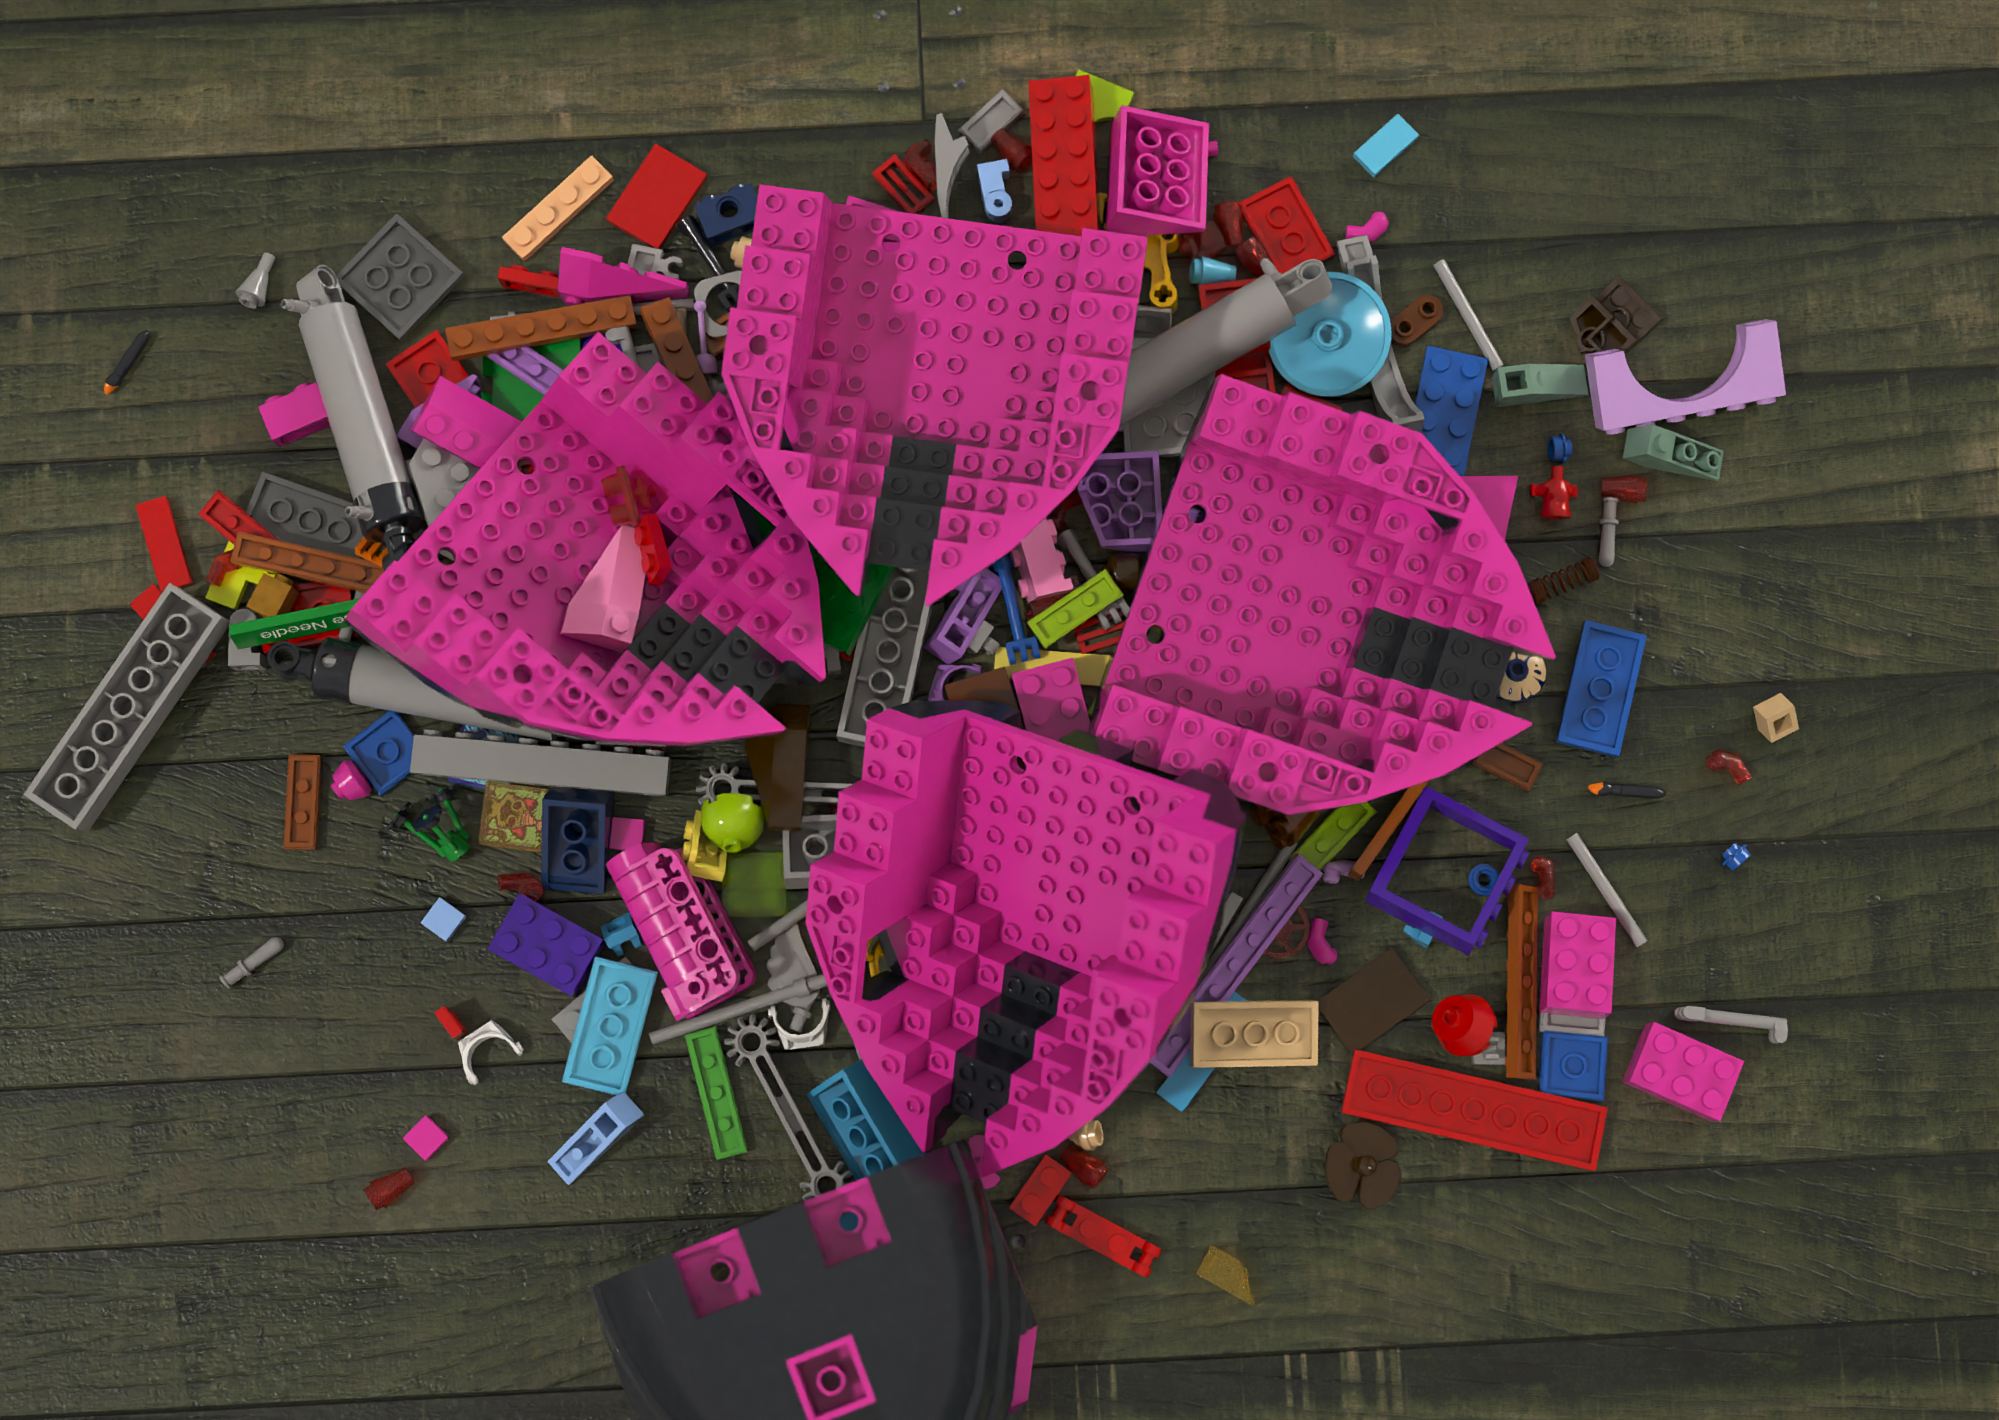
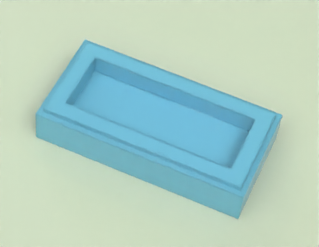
(1385, 145)

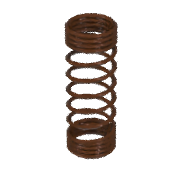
(1588, 568)

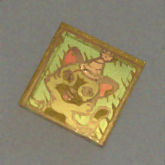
(512, 817)

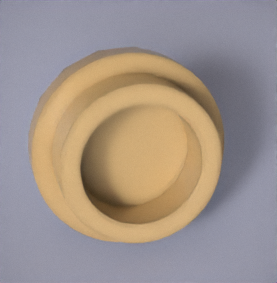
(1088, 1135)

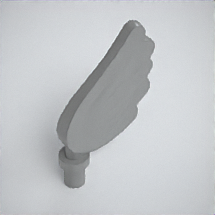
(790, 962)

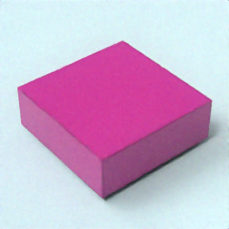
(626, 833)
(426, 1138)

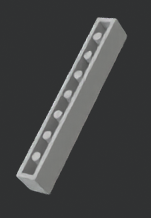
(540, 765)

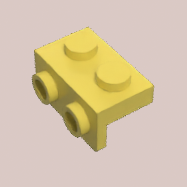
(700, 855)

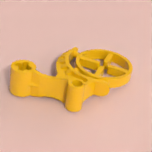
(1156, 262)

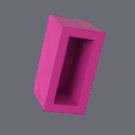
(294, 414)

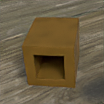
(273, 596)

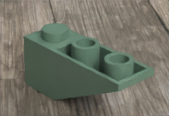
(1538, 383)
(1672, 452)

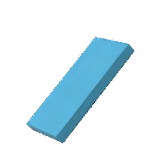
(609, 1026)

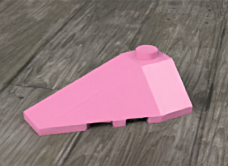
(610, 597)

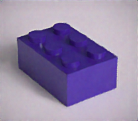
(547, 945)

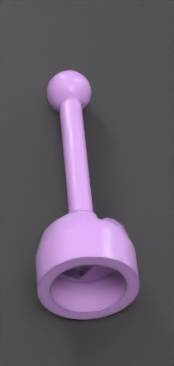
(706, 361)

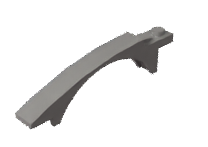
(949, 158)
(1386, 386)

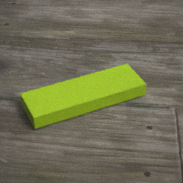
(1075, 609)
(1334, 833)

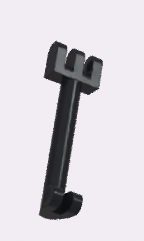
(690, 226)

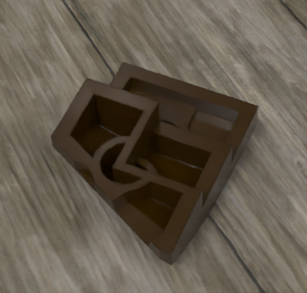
(1613, 320)

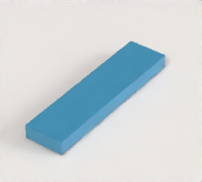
(1186, 1080)

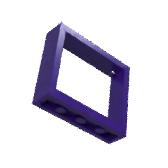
(1424, 920)

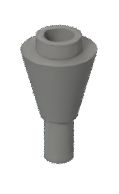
(254, 288)

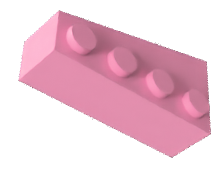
(1040, 564)

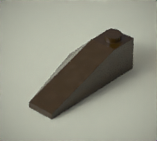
(781, 767)

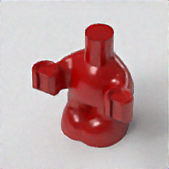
(1555, 495)

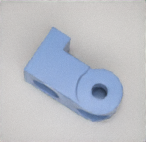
(995, 199)

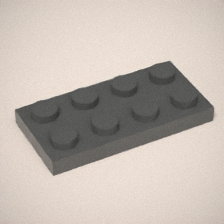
(304, 516)

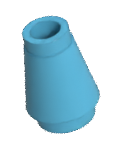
(1210, 271)

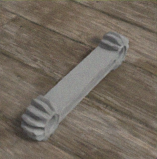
(812, 794)
(784, 1105)

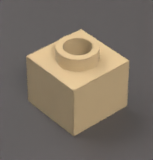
(1776, 717)

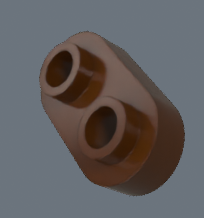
(1416, 320)

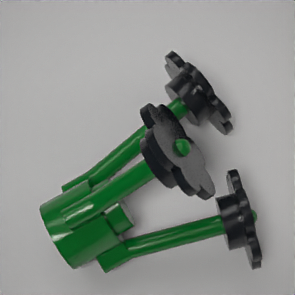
(450, 843)

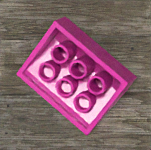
(1156, 173)

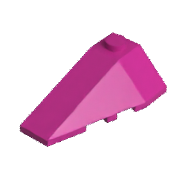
(589, 279)

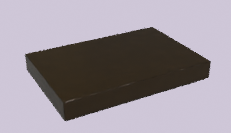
(1372, 1001)

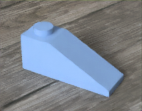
(595, 1137)

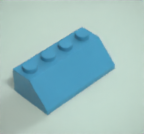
(862, 1122)

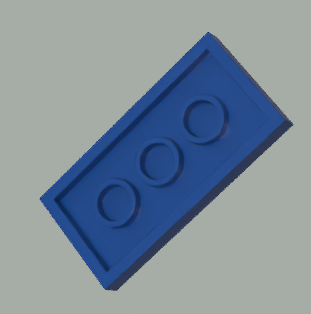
(1449, 401)
(1601, 688)

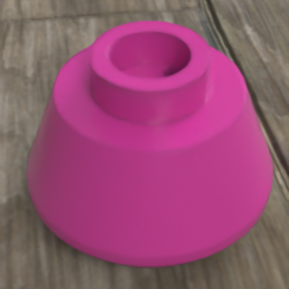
(350, 782)

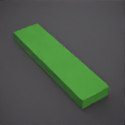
(716, 1093)

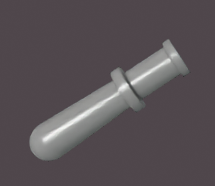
(1608, 523)
(245, 967)

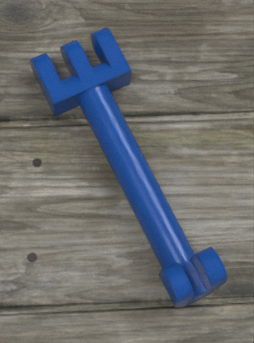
(1003, 567)

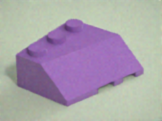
(1123, 499)

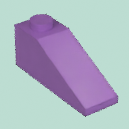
(964, 617)

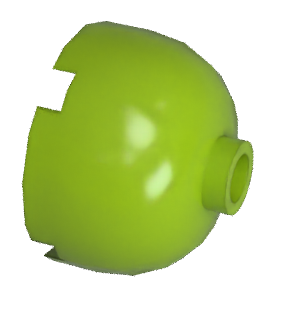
(732, 821)

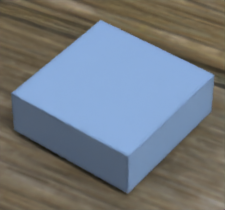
(443, 919)

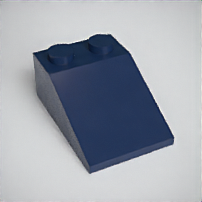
(576, 839)

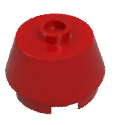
(1464, 1024)

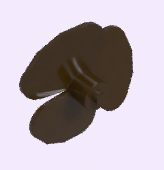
(1359, 1157)

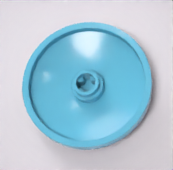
(1335, 341)

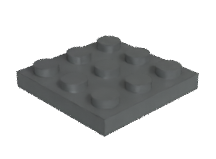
(399, 277)

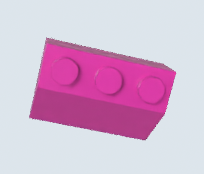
(463, 423)

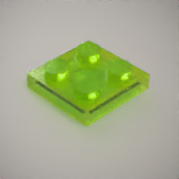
(754, 885)

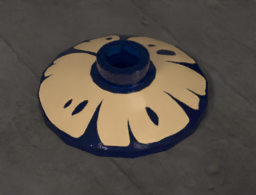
(1524, 686)

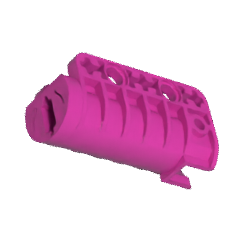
(681, 929)

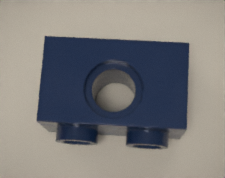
(722, 229)

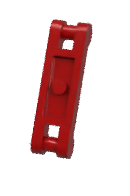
(1103, 1236)

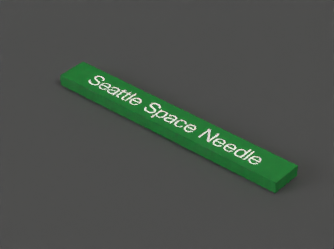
(291, 625)

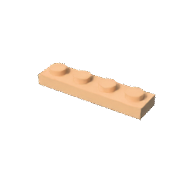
(558, 208)

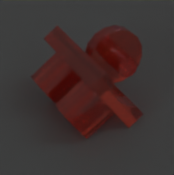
(621, 484)

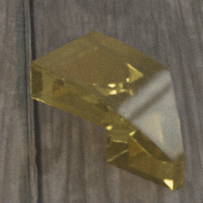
(1227, 1274)

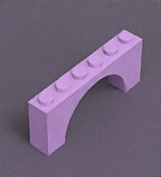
(1751, 376)

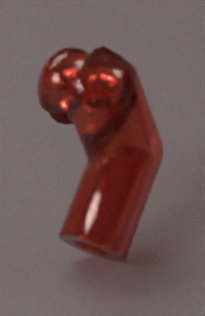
(1059, 513)
(220, 567)
(1731, 762)
(1546, 876)
(522, 883)

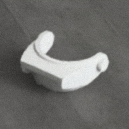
(814, 1038)
(470, 1042)

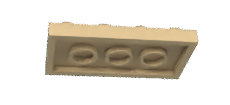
(1254, 1033)

